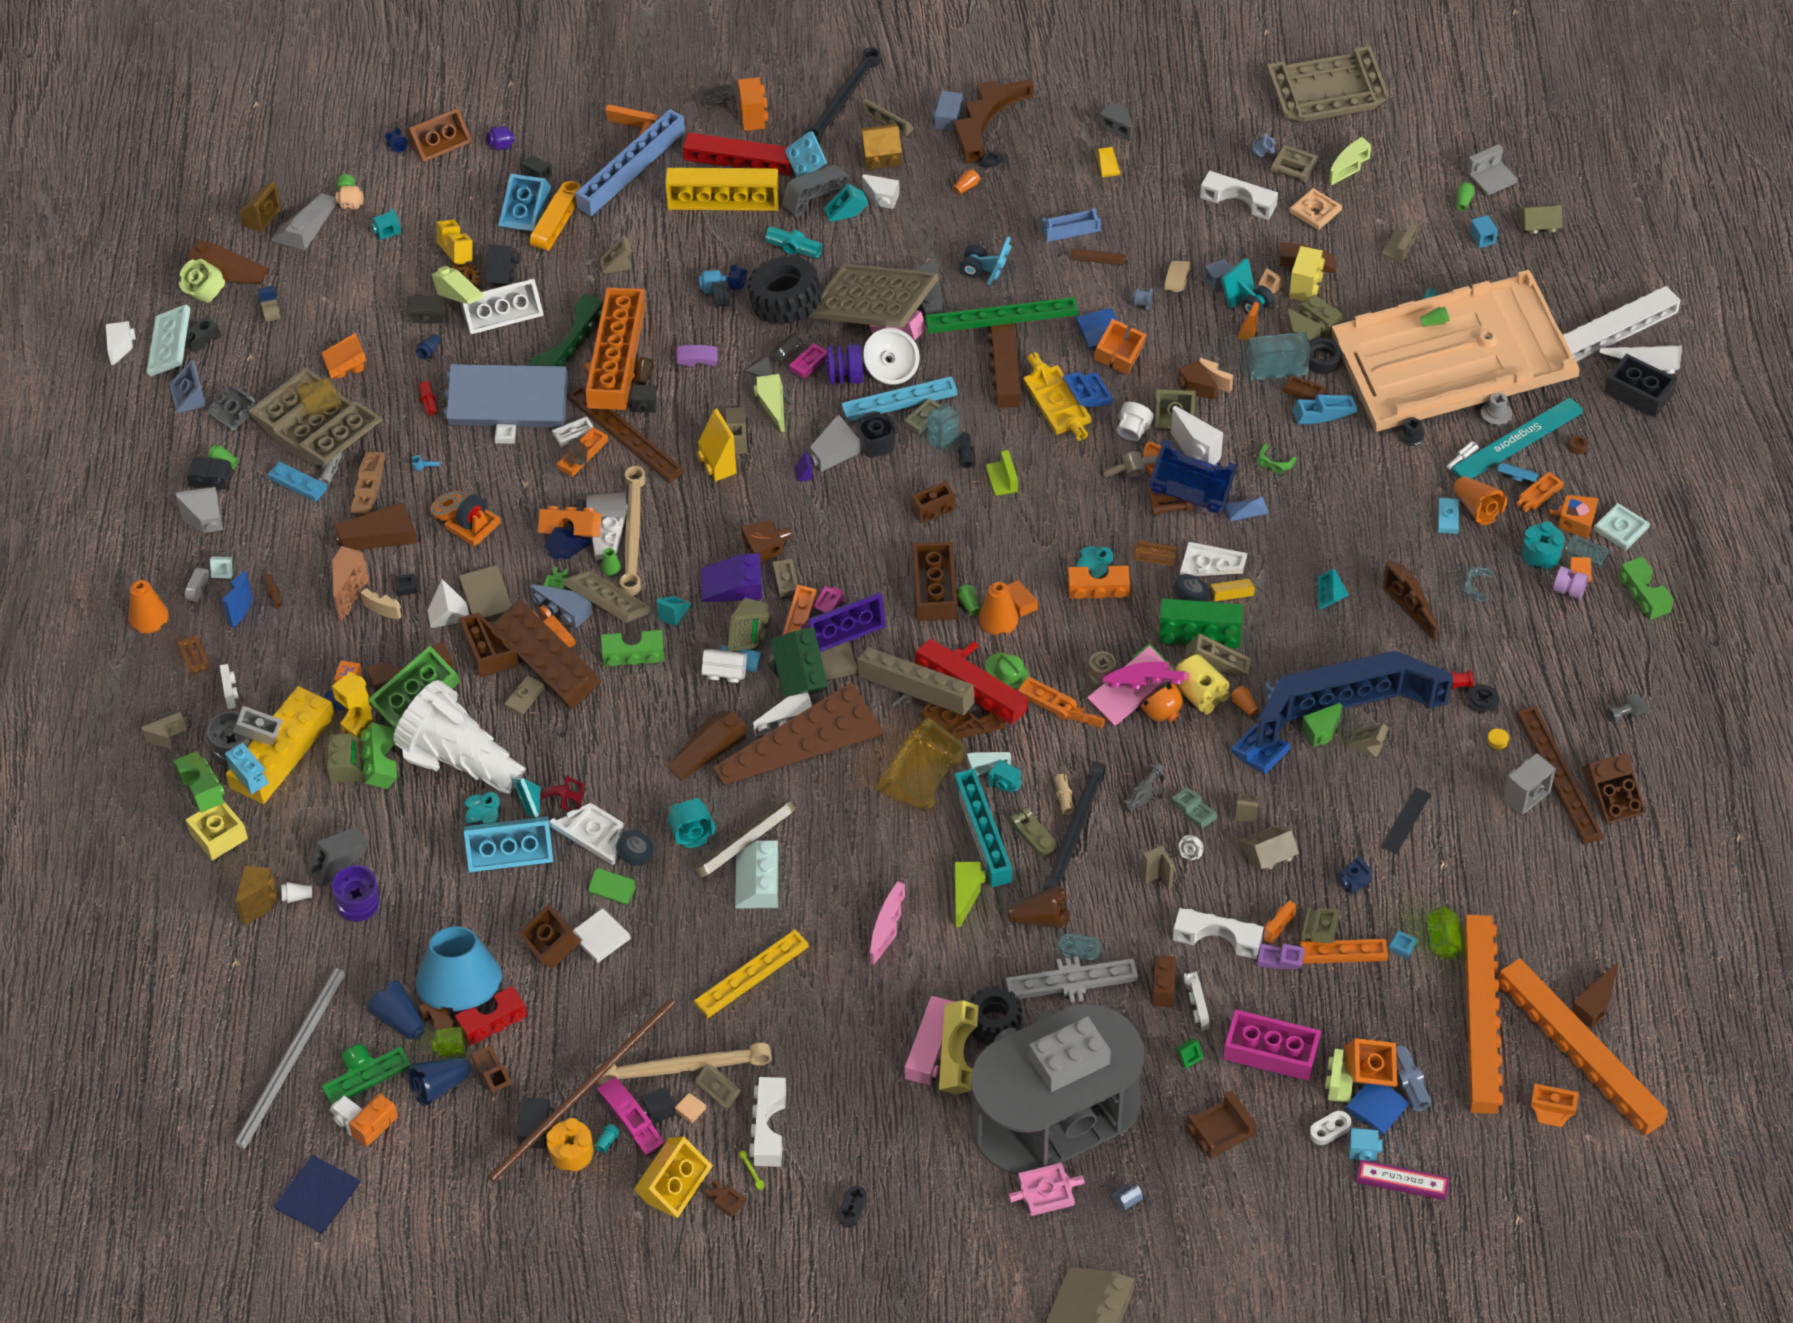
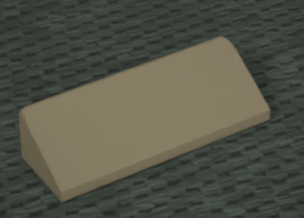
(886, 117)

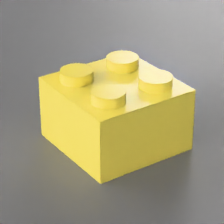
(1306, 274)
(216, 830)

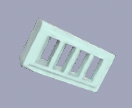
(985, 761)

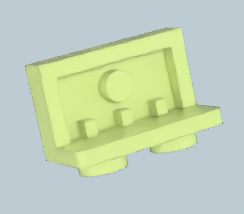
(1340, 1081)

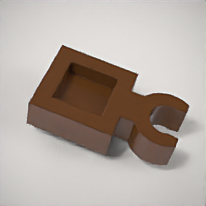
(725, 1199)

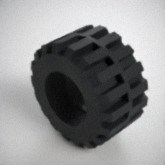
(996, 1001)

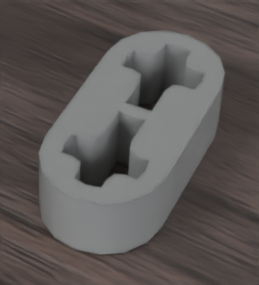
(196, 584)

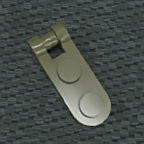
(1033, 833)

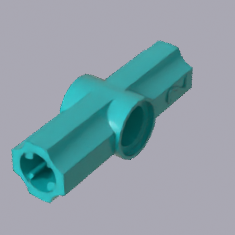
(793, 242)

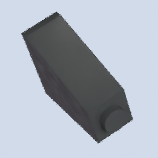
(336, 853)

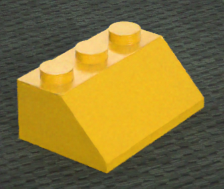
(673, 1176)

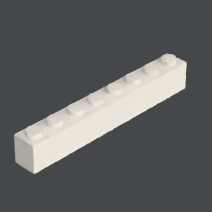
(1622, 323)

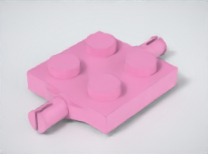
(1046, 1189)

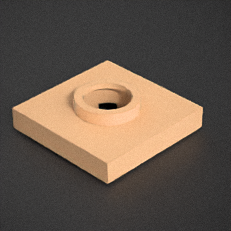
(1315, 200)

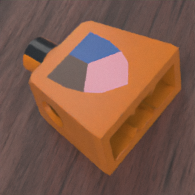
(1576, 514)

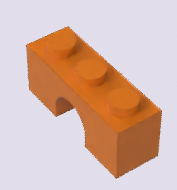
(585, 522)
(1083, 585)

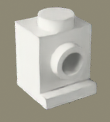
(344, 1112)

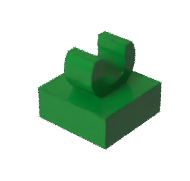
(1189, 1053)

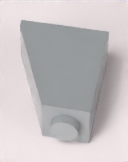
(834, 445)

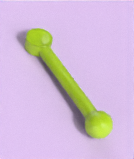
(759, 1183)

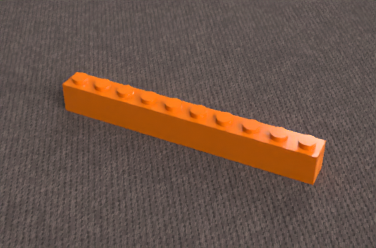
(1481, 1014)
(1582, 1047)

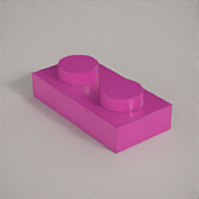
(808, 361)

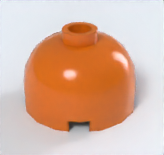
(1164, 704)

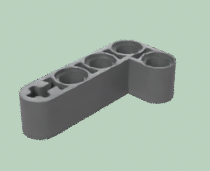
(812, 185)

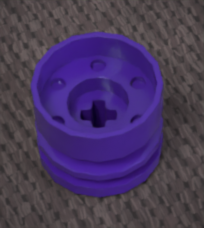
(844, 364)
(355, 893)

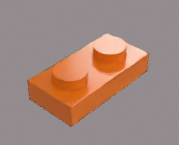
(1278, 924)

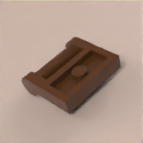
(1155, 498)

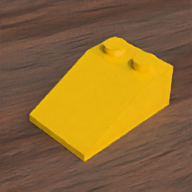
(717, 448)

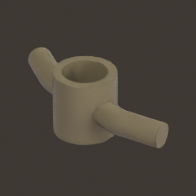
(1132, 464)

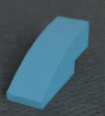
(1323, 409)

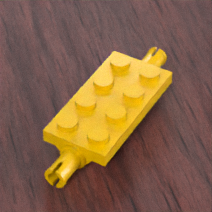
(1055, 398)

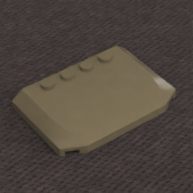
(1328, 86)

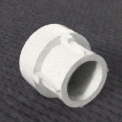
(1133, 421)

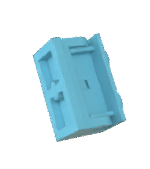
(246, 768)

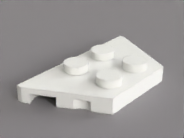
(592, 830)

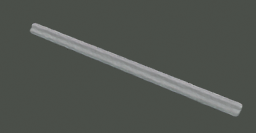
(289, 1058)

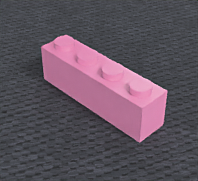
(927, 1047)

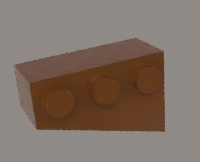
(485, 646)

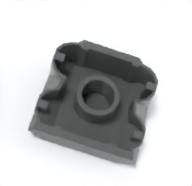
(232, 408)

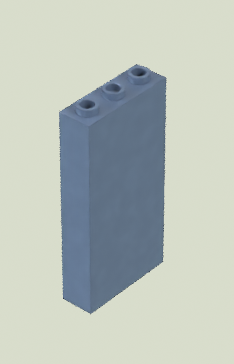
(506, 395)

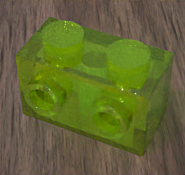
(1445, 932)

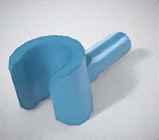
(419, 464)

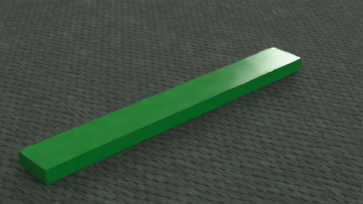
(1001, 315)

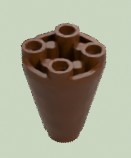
(1042, 909)

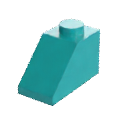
(846, 204)

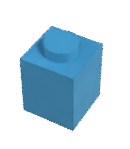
(1483, 231)

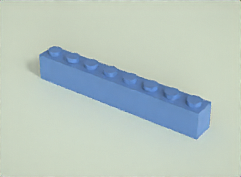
(630, 162)

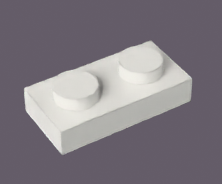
(230, 692)

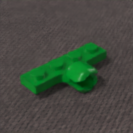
(364, 1071)

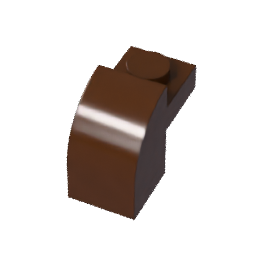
(492, 1073)

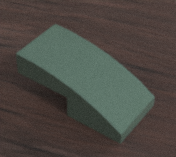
(1192, 807)

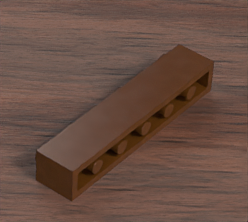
(1004, 365)

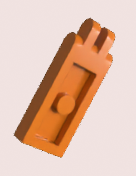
(1539, 492)

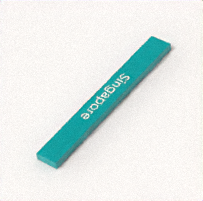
(1517, 439)

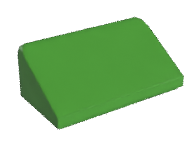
(612, 886)

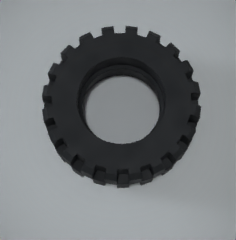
(779, 275)

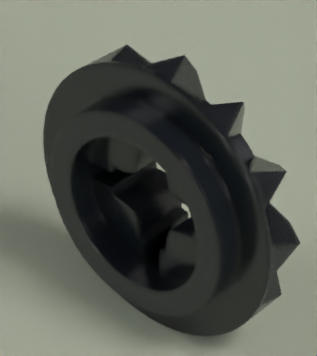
(1485, 692)

